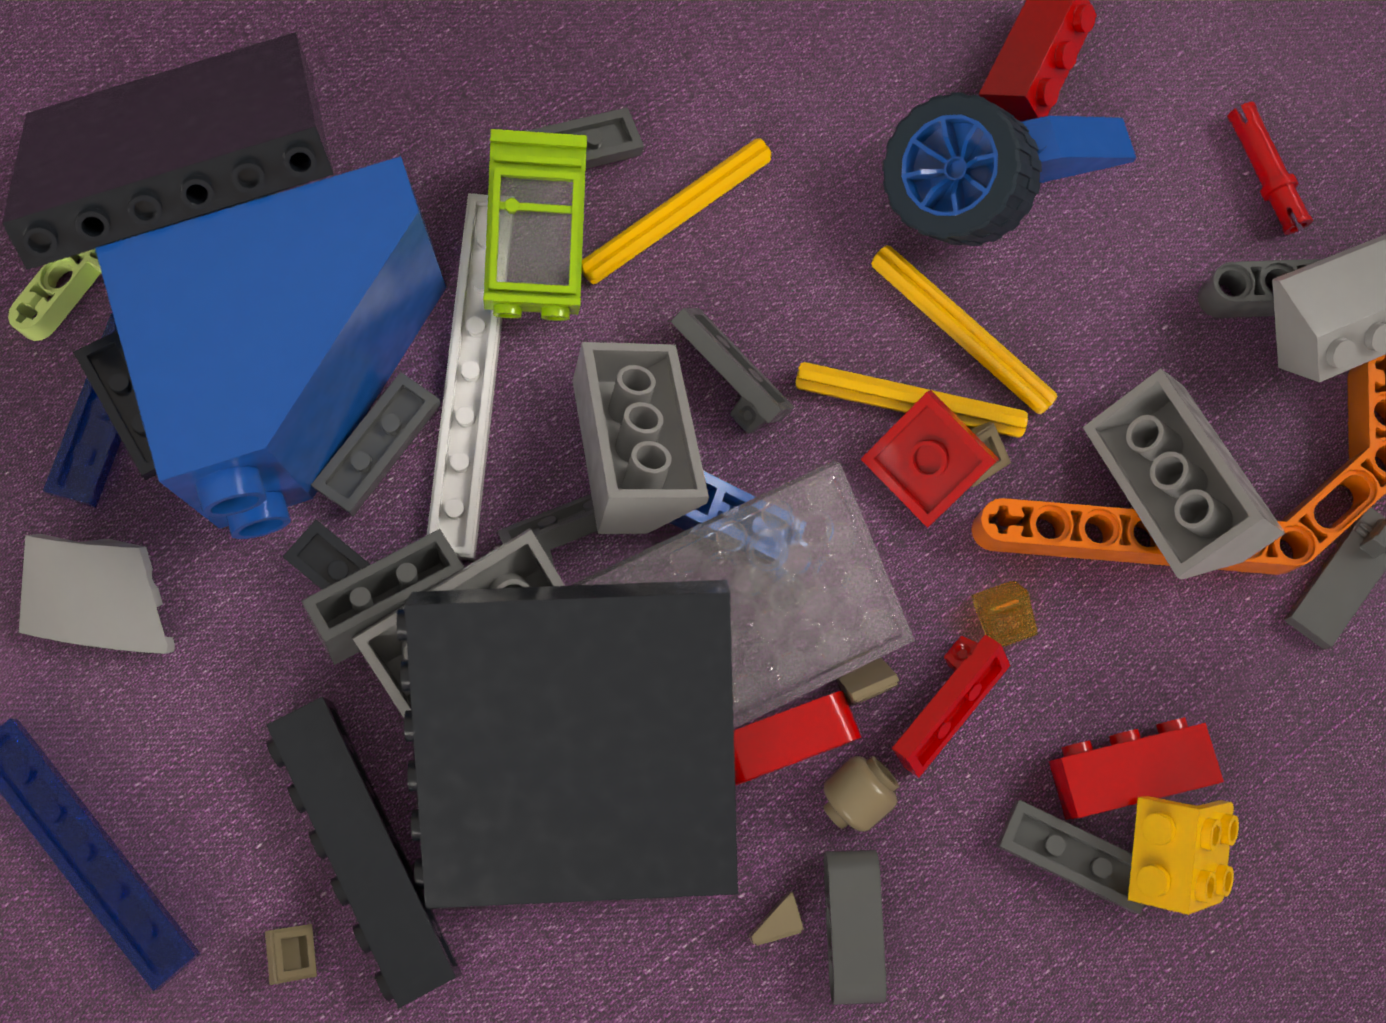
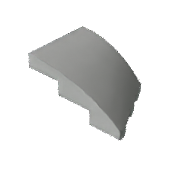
(91, 594)

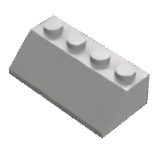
(1332, 312)
(637, 436)
(1181, 478)
(511, 565)

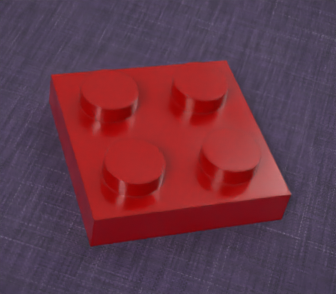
(929, 458)

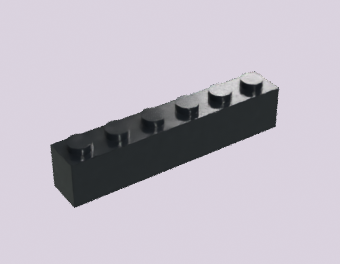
(363, 852)

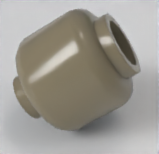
(860, 793)

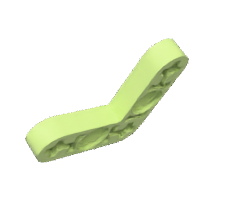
(53, 312)

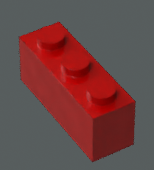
(1038, 56)
(1134, 767)

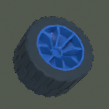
(961, 170)

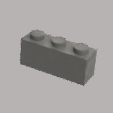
(377, 591)

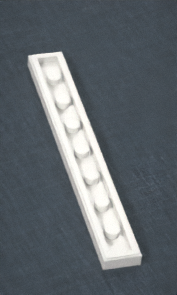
(467, 395)

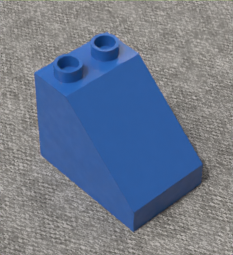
(270, 335)

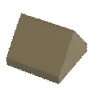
(290, 954)

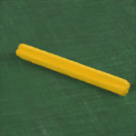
(675, 211)
(964, 329)
(902, 397)

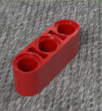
(793, 736)

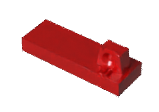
(976, 672)

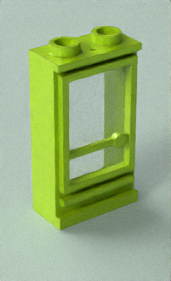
(535, 224)

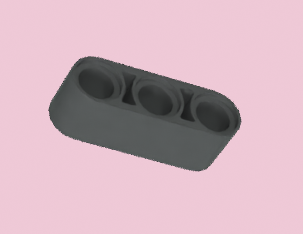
(1248, 286)
(854, 927)

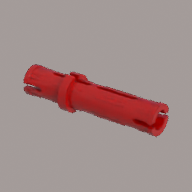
(1277, 184)

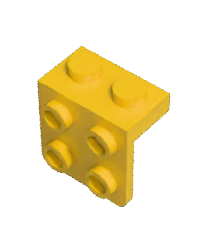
(1182, 854)

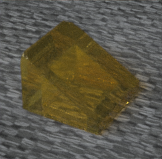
(1006, 613)

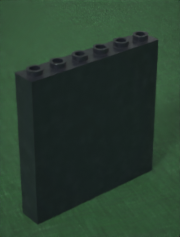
(165, 150)
(571, 742)

